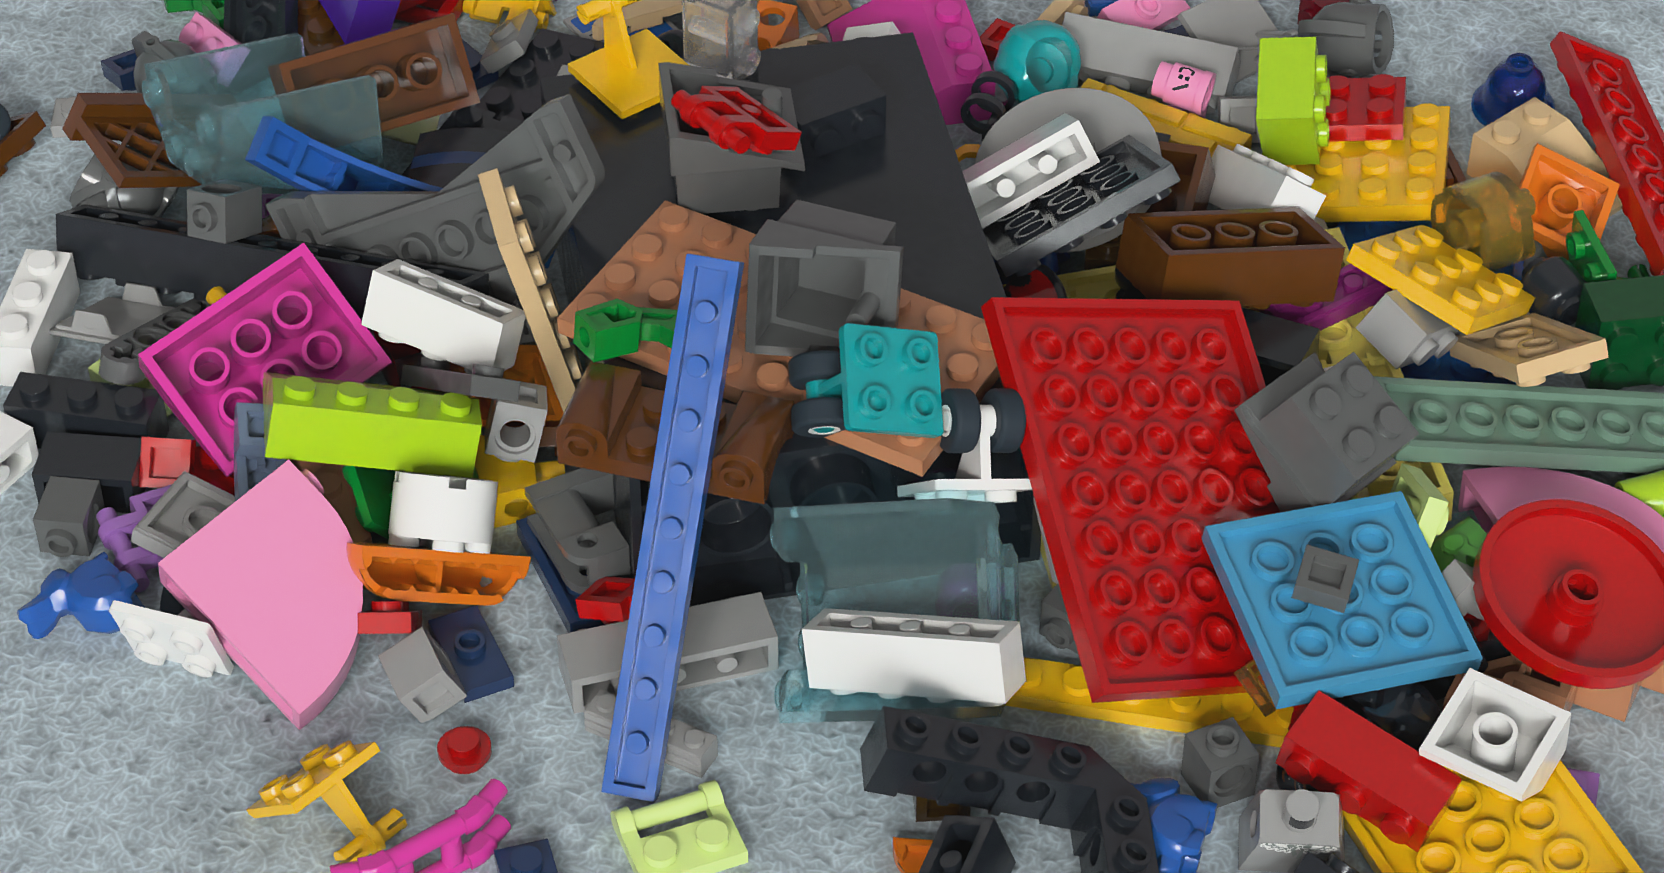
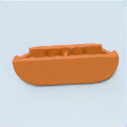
(435, 575)

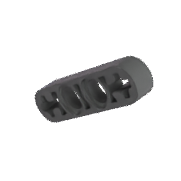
(120, 357)

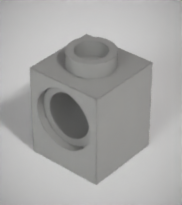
(521, 442)
(422, 675)

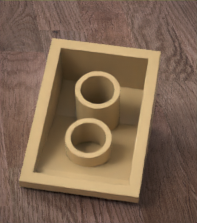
(1510, 140)

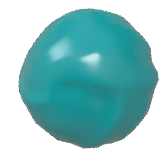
(1038, 58)

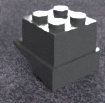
(714, 177)
(818, 274)
(1324, 432)

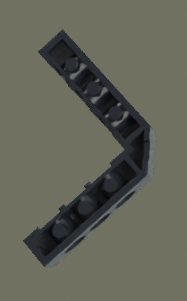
(1014, 775)

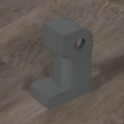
(571, 532)

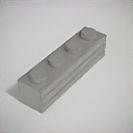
(687, 745)

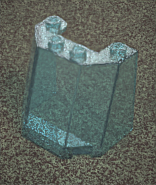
(216, 99)
(892, 559)

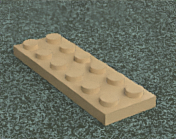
(528, 276)

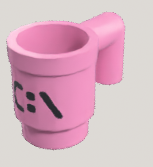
(1184, 87)

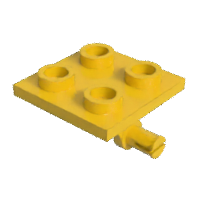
(627, 67)
(323, 777)

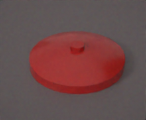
(1574, 593)

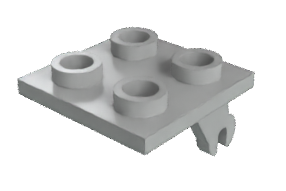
(1233, 24)

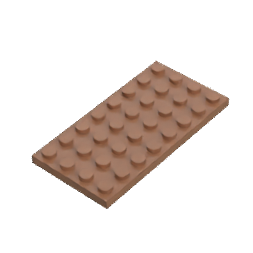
(650, 275)

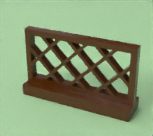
(125, 118)

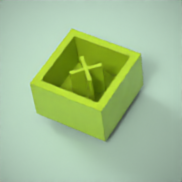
(1292, 100)

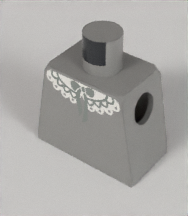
(1285, 826)

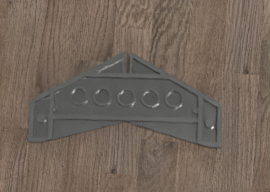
(544, 158)

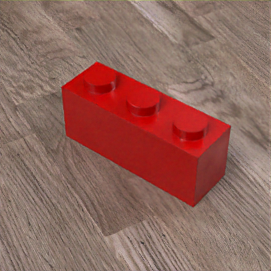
(1369, 770)

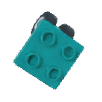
(875, 384)

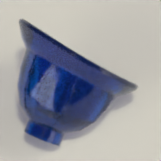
(1508, 87)

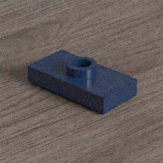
(472, 652)

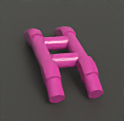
(446, 835)

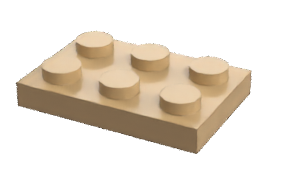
(1530, 349)

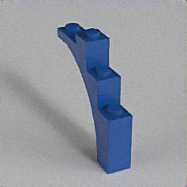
(318, 167)

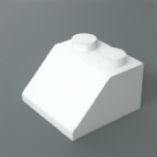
(1499, 736)

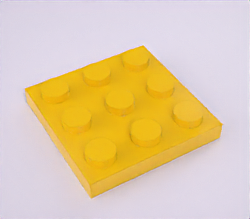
(1441, 278)

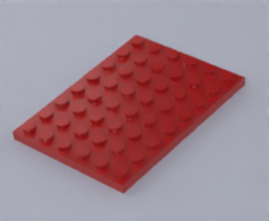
(1127, 465)

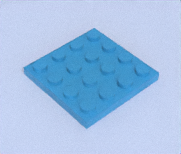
(1397, 619)

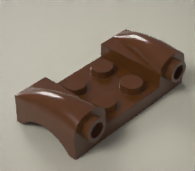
(616, 422)

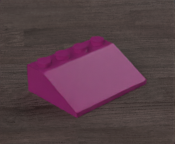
(946, 43)
(275, 322)

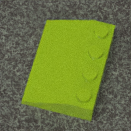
(370, 425)

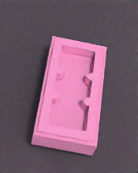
(1144, 13)

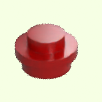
(464, 749)

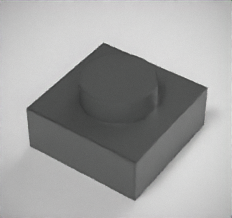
(1325, 578)

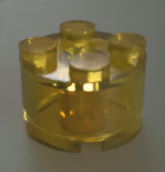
(1487, 218)

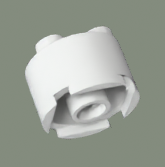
(442, 512)

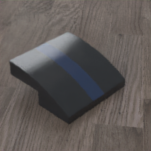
(449, 152)

